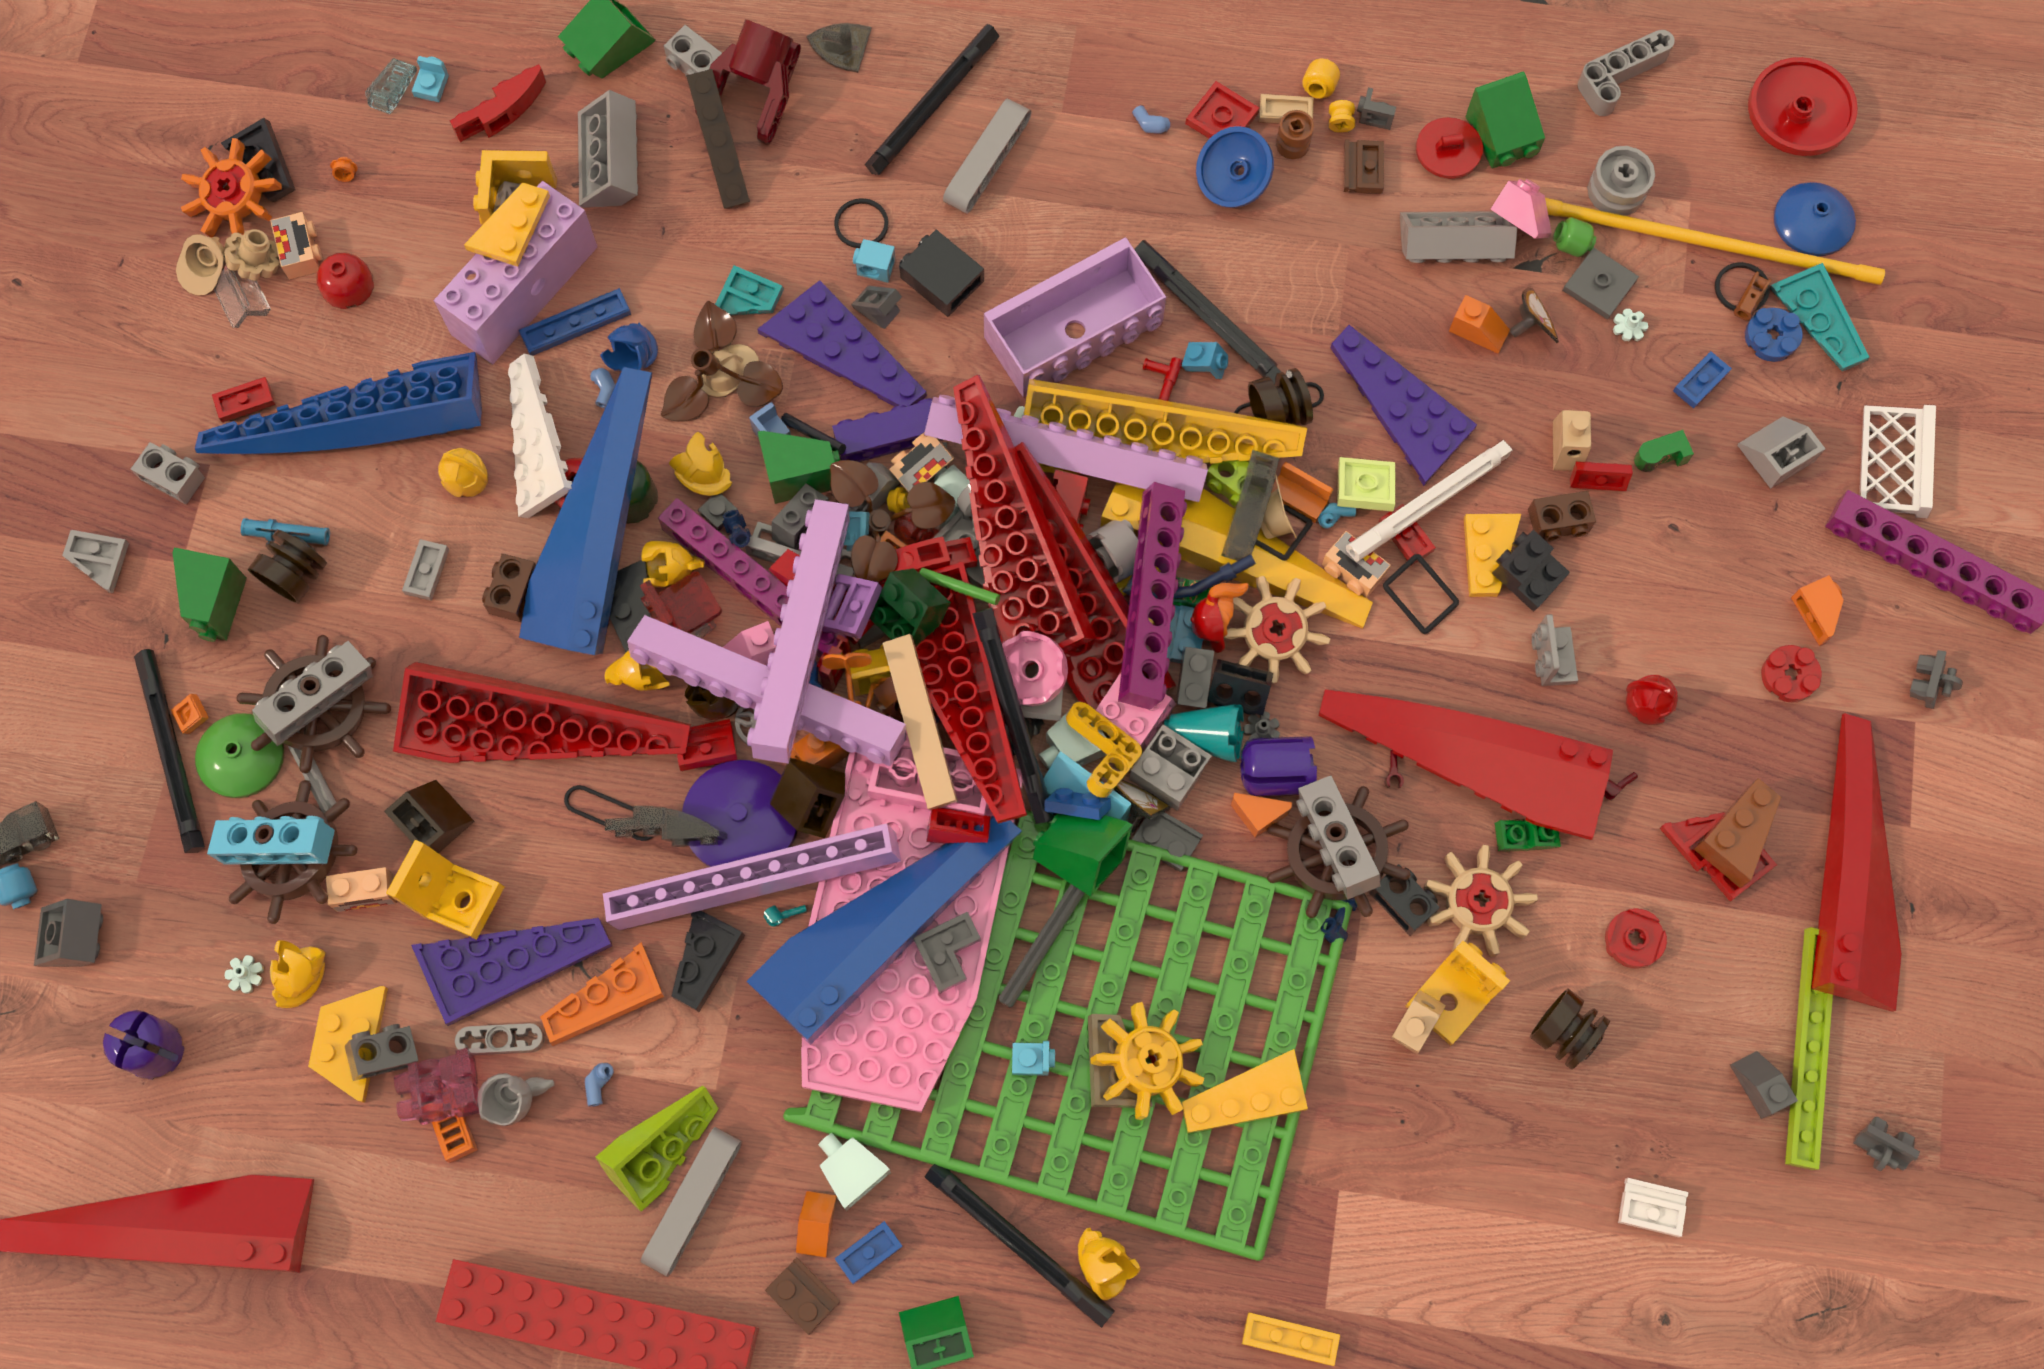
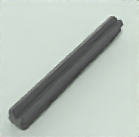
(1041, 946)

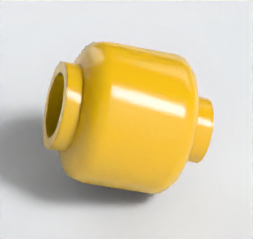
(1321, 78)

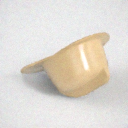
(200, 264)
(735, 359)
(1275, 519)

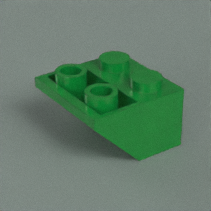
(936, 1334)

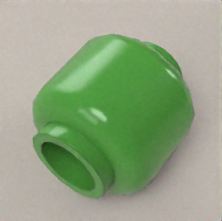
(1574, 237)

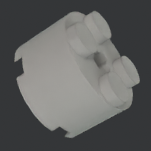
(1116, 548)

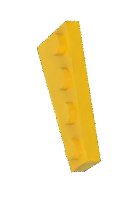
(1251, 1096)

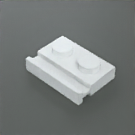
(1653, 1207)

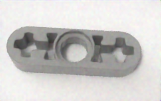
(522, 1046)

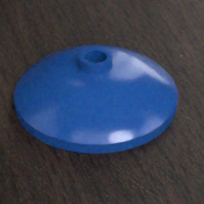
(1224, 156)
(1806, 227)

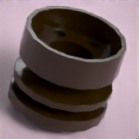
(1282, 401)
(287, 566)
(1570, 1029)

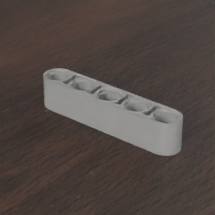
(987, 156)
(691, 1202)

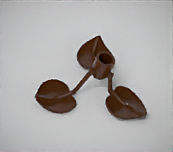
(716, 329)
(853, 484)

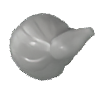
(508, 1098)

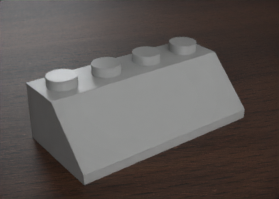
(607, 151)
(1457, 236)

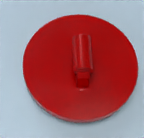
(1449, 148)

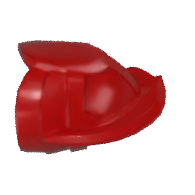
(1651, 699)

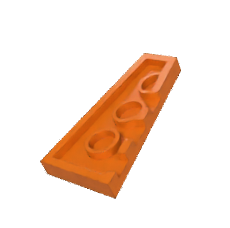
(614, 993)

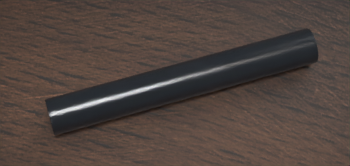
(812, 432)

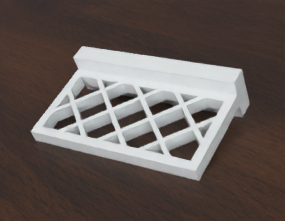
(1922, 458)

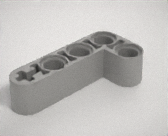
(1651, 52)

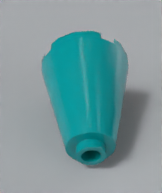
(1212, 730)

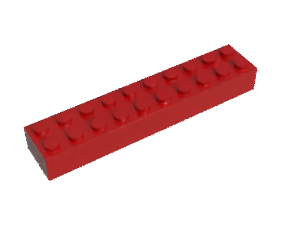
(590, 1322)

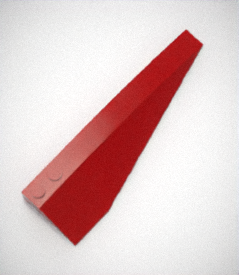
(1013, 533)
(1098, 662)
(1858, 923)
(220, 1223)

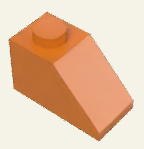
(1479, 324)
(1820, 607)

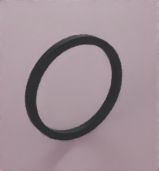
(854, 202)
(1739, 265)

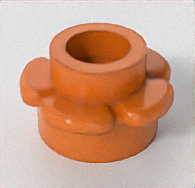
(343, 169)

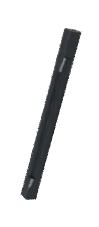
(932, 100)
(1207, 311)
(1013, 714)
(169, 751)
(1068, 1285)

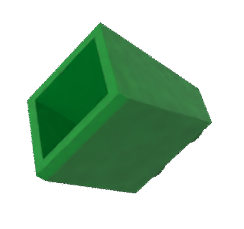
(604, 37)
(1506, 120)
(796, 462)
(207, 592)
(1083, 849)

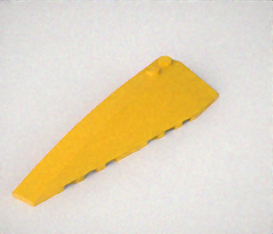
(1161, 424)
(1202, 545)

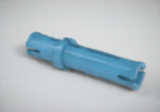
(253, 528)

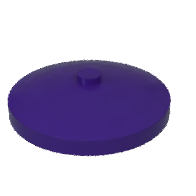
(738, 802)

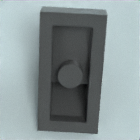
(878, 304)

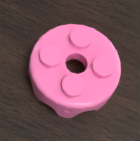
(1052, 664)

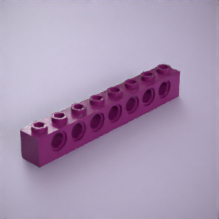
(1951, 557)
(731, 564)
(1134, 686)

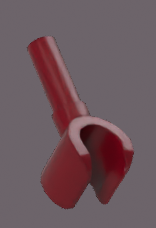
(1394, 772)
(1613, 789)

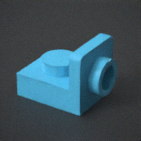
(430, 79)
(857, 527)
(1032, 1058)

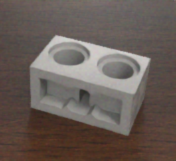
(698, 52)
(166, 475)

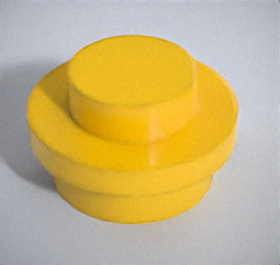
(897, 500)

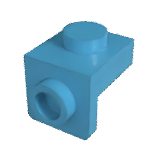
(1205, 358)

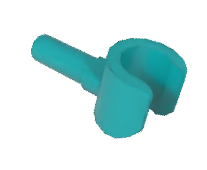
(775, 917)

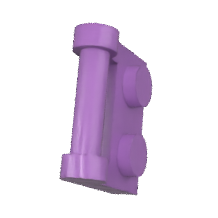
(855, 608)

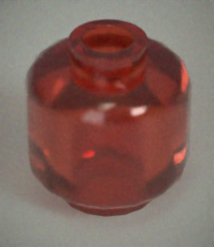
(909, 533)

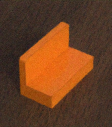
(1302, 491)

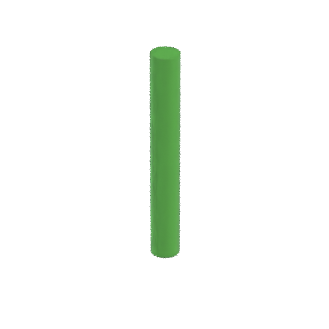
(960, 586)

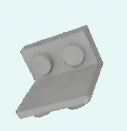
(1555, 654)

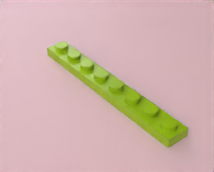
(1809, 1065)

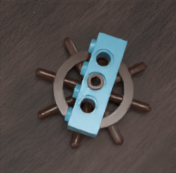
(282, 842)

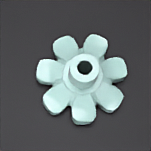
(1630, 325)
(244, 974)

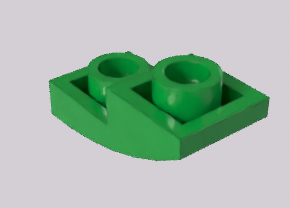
(1524, 836)

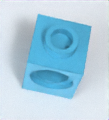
(874, 260)

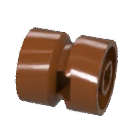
(1294, 134)

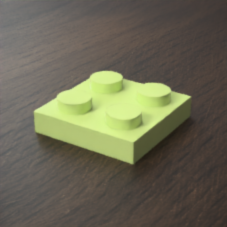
(1366, 484)

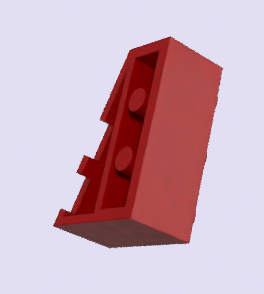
(1073, 492)

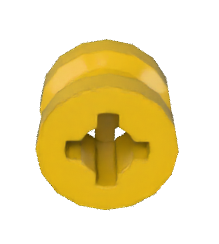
(1341, 116)

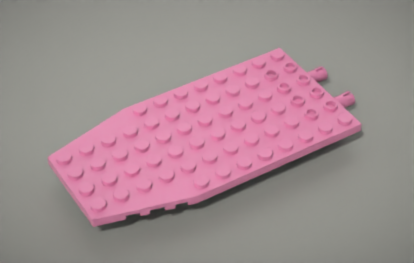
(900, 1028)

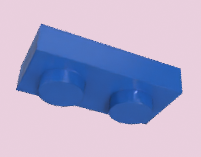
(1702, 379)
(1077, 804)
(868, 1252)

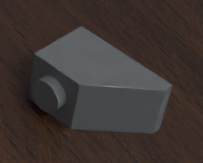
(1763, 1084)

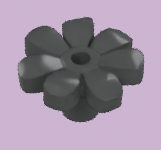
(1261, 727)

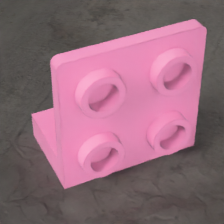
(1135, 721)

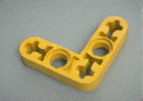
(1115, 753)

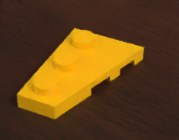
(510, 226)
(1485, 541)

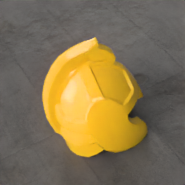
(701, 469)
(462, 472)
(668, 562)
(635, 675)
(296, 973)
(1105, 1264)

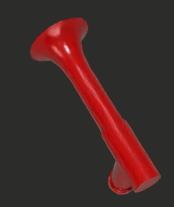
(1170, 371)

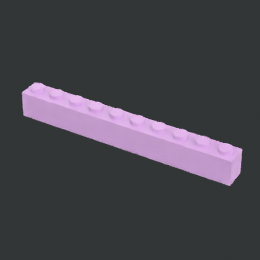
(1082, 451)
(800, 632)
(741, 678)
(752, 877)

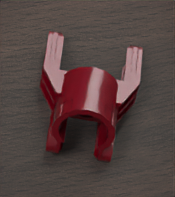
(764, 59)

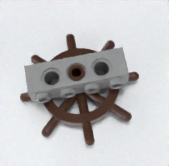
(312, 698)
(1339, 842)

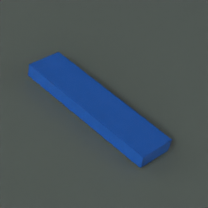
(575, 322)

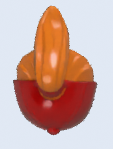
(1215, 612)

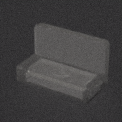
(240, 297)

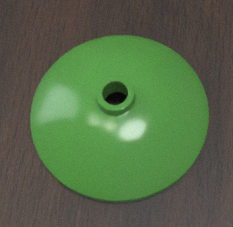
(245, 770)

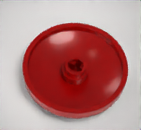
(1802, 106)

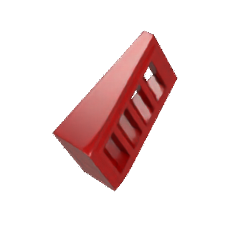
(941, 832)

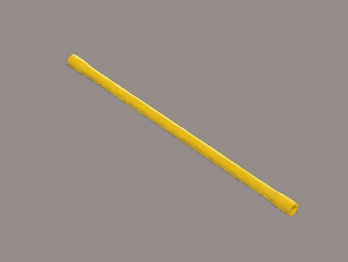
(1858, 272)

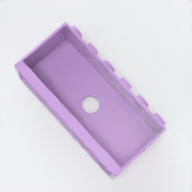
(1104, 293)
(506, 297)

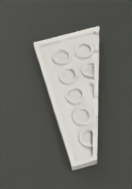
(536, 443)

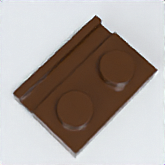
(1364, 166)
(802, 1296)

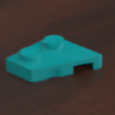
(748, 293)

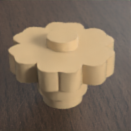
(251, 255)

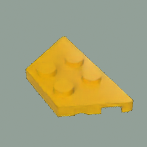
(335, 1028)

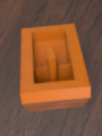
(1259, 812)
(815, 1224)

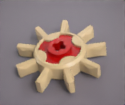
(1282, 612)
(1492, 890)

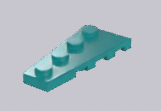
(1823, 315)

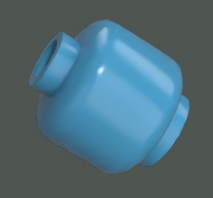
(16, 886)

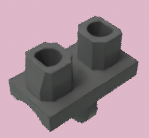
(1935, 667)
(1884, 1148)

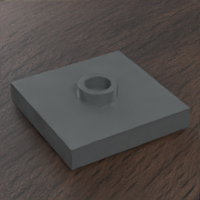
(1600, 283)

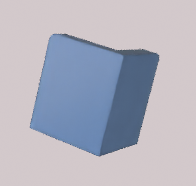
(768, 420)

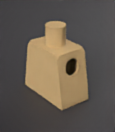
(1570, 433)
(1418, 1022)

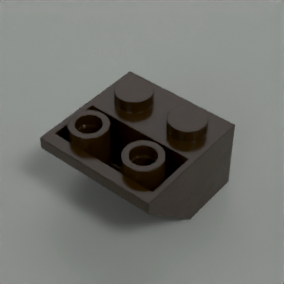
(809, 796)
(429, 815)

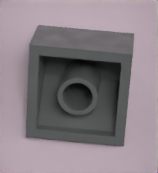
(68, 934)

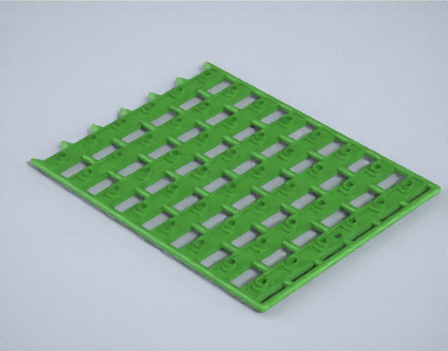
(1173, 980)

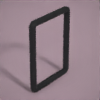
(1285, 557)
(1433, 574)

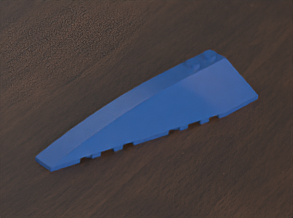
(422, 402)
(579, 564)
(846, 951)

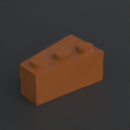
(1741, 833)

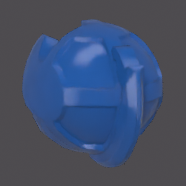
(632, 348)

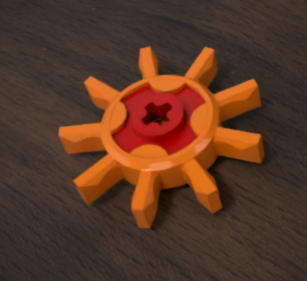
(230, 189)

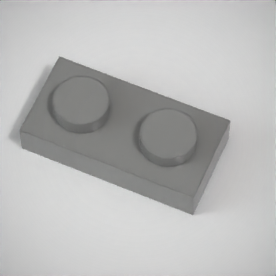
(425, 569)

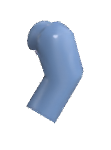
(1151, 123)
(605, 383)
(595, 1081)

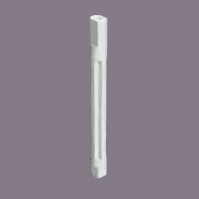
(1428, 501)

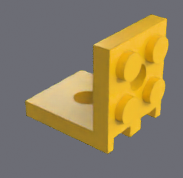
(513, 167)
(442, 890)
(1469, 982)

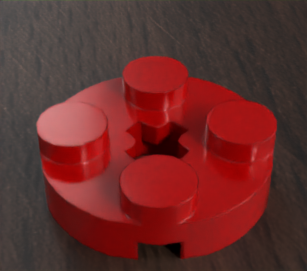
(1782, 685)
(1620, 946)

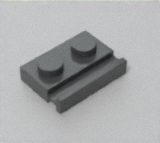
(1169, 834)

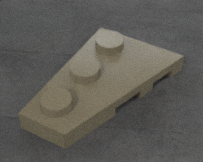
(1105, 1076)

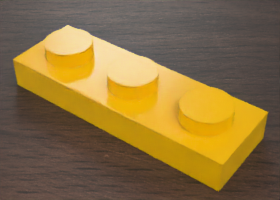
(1290, 1339)

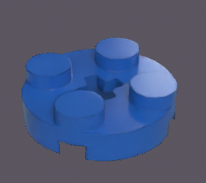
(1773, 319)

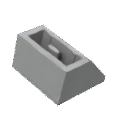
(1781, 450)
(1169, 767)

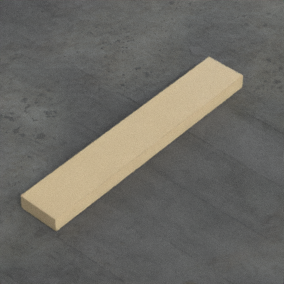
(920, 722)

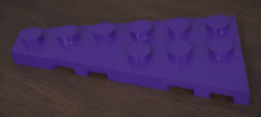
(1408, 409)

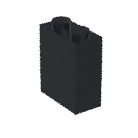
(941, 272)

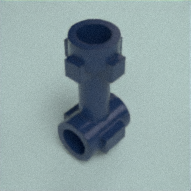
(735, 526)
(1334, 926)

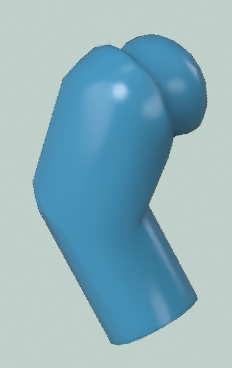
(1332, 514)

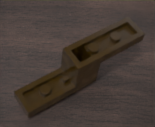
(718, 138)

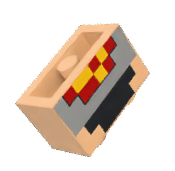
(296, 245)
(921, 462)
(1359, 576)
(359, 889)

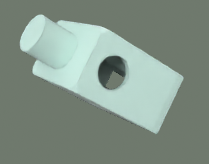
(1071, 743)
(851, 1169)

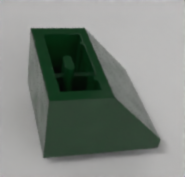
(909, 606)

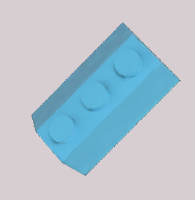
(1069, 774)

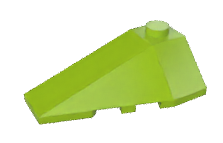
(649, 1152)

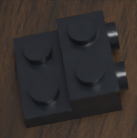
(1530, 569)

